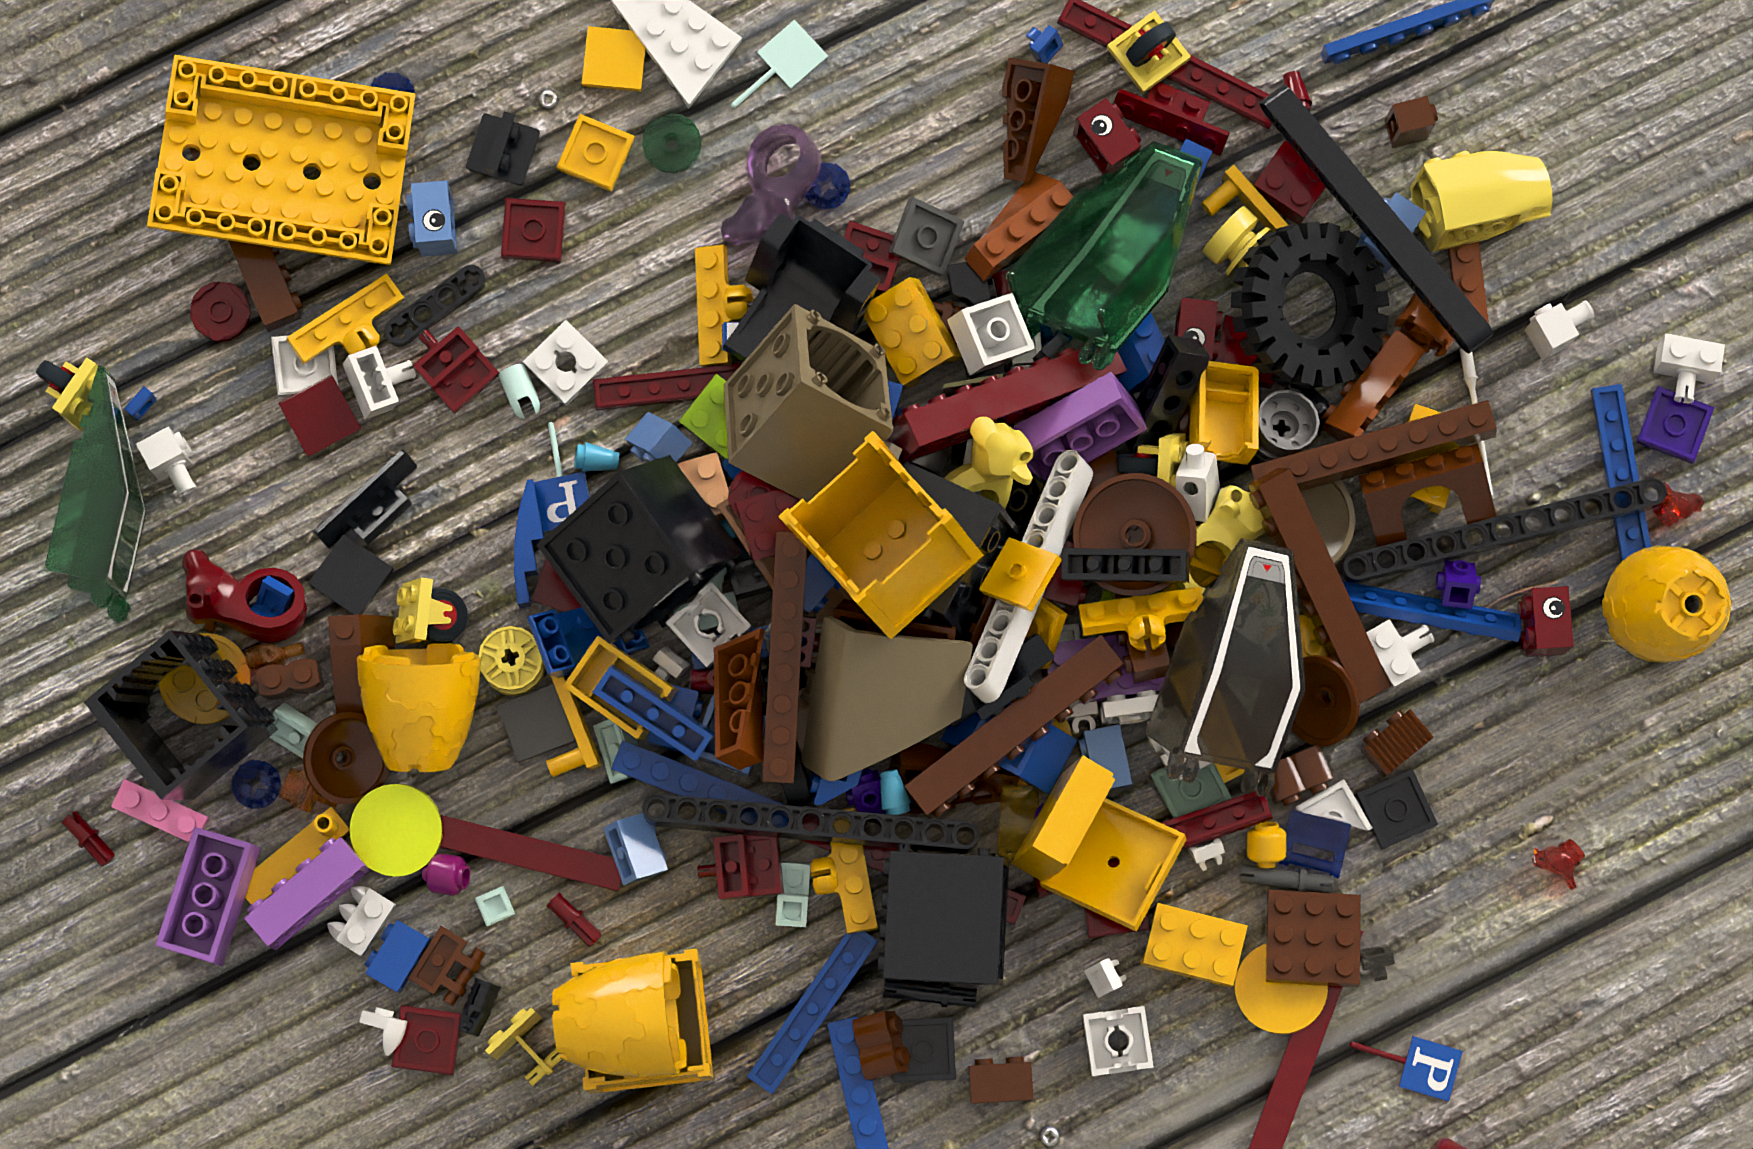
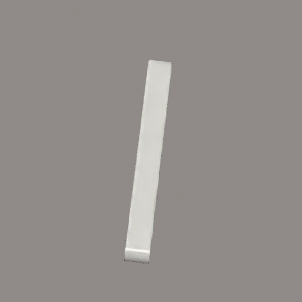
(1048, 531)

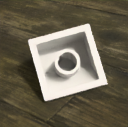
(990, 333)

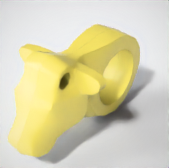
(996, 459)
(1229, 521)

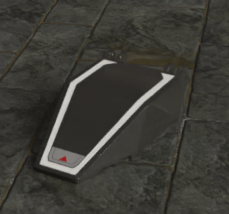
(1235, 672)

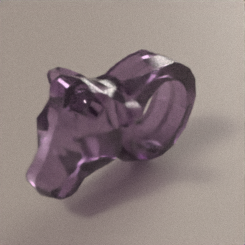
(772, 194)

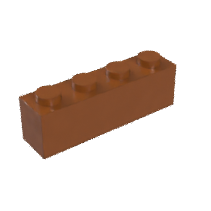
(1018, 224)
(1373, 388)
(739, 700)

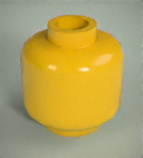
(1266, 844)

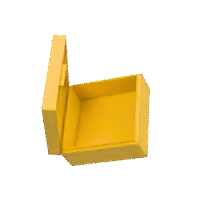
(1082, 832)

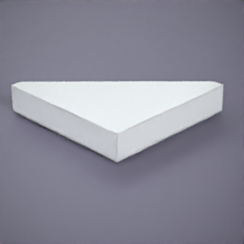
(1337, 804)

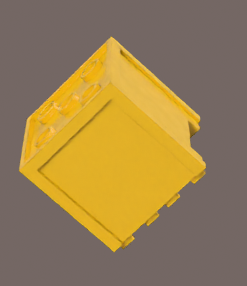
(883, 537)
(692, 1028)

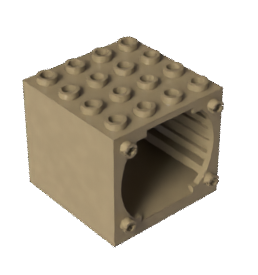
(805, 403)

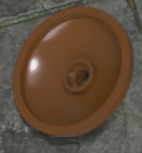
(1319, 717)
(361, 765)

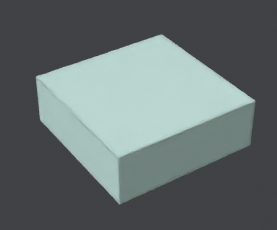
(495, 906)

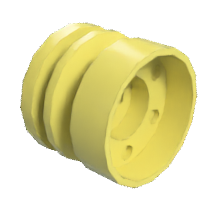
(1234, 240)
(509, 679)

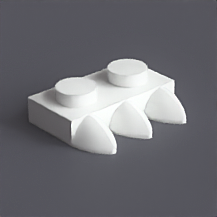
(362, 920)

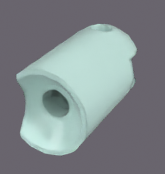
(518, 385)

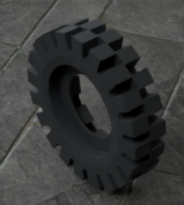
(1345, 268)

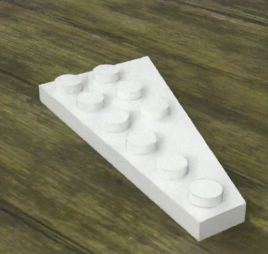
(681, 40)

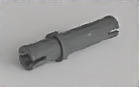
(1287, 879)

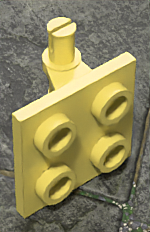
(502, 1041)

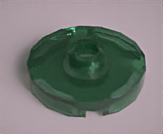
(669, 128)

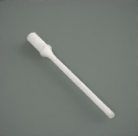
(1470, 379)

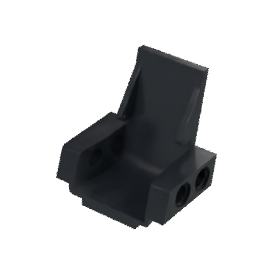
(806, 268)

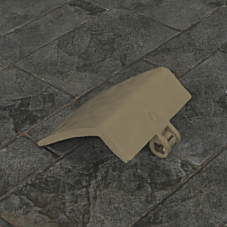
(877, 696)

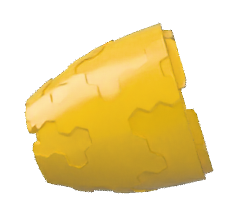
(1648, 604)
(419, 703)
(622, 1018)

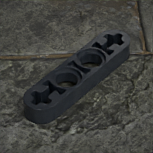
(438, 310)

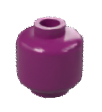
(446, 874)

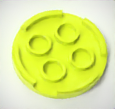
(396, 829)

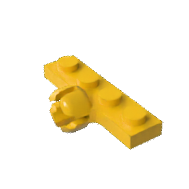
(716, 303)
(347, 322)
(1140, 615)
(847, 878)

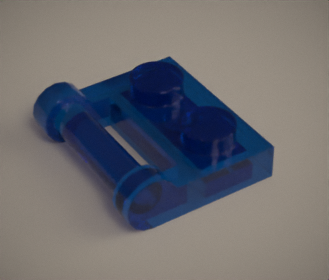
(1318, 834)

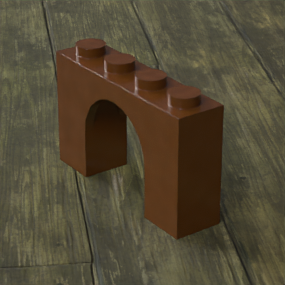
(1455, 469)

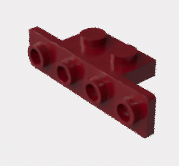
(1174, 115)

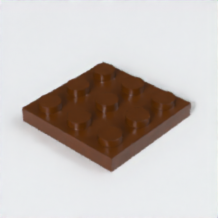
(1313, 938)

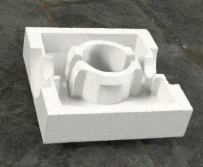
(569, 342)
(709, 603)
(1128, 711)
(1101, 1056)

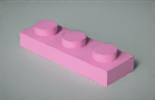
(156, 812)

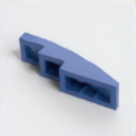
(528, 533)

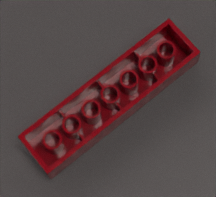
(1004, 400)

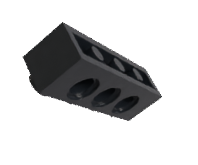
(1169, 388)
(1125, 565)

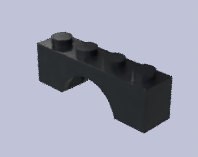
(971, 290)

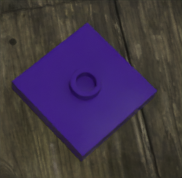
(1674, 426)

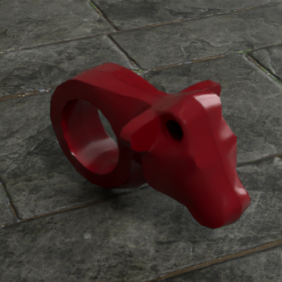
(219, 597)

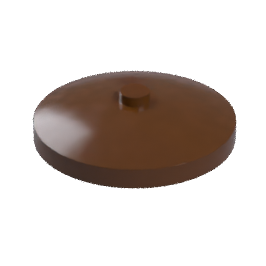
(1135, 514)

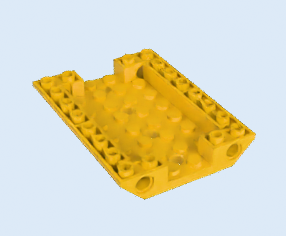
(287, 127)

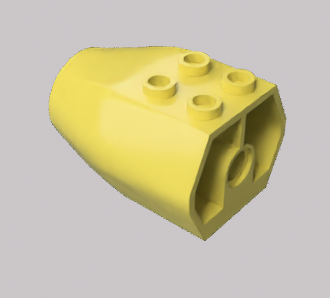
(1479, 196)

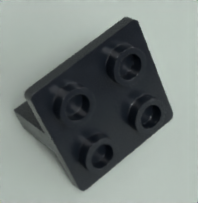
(503, 148)

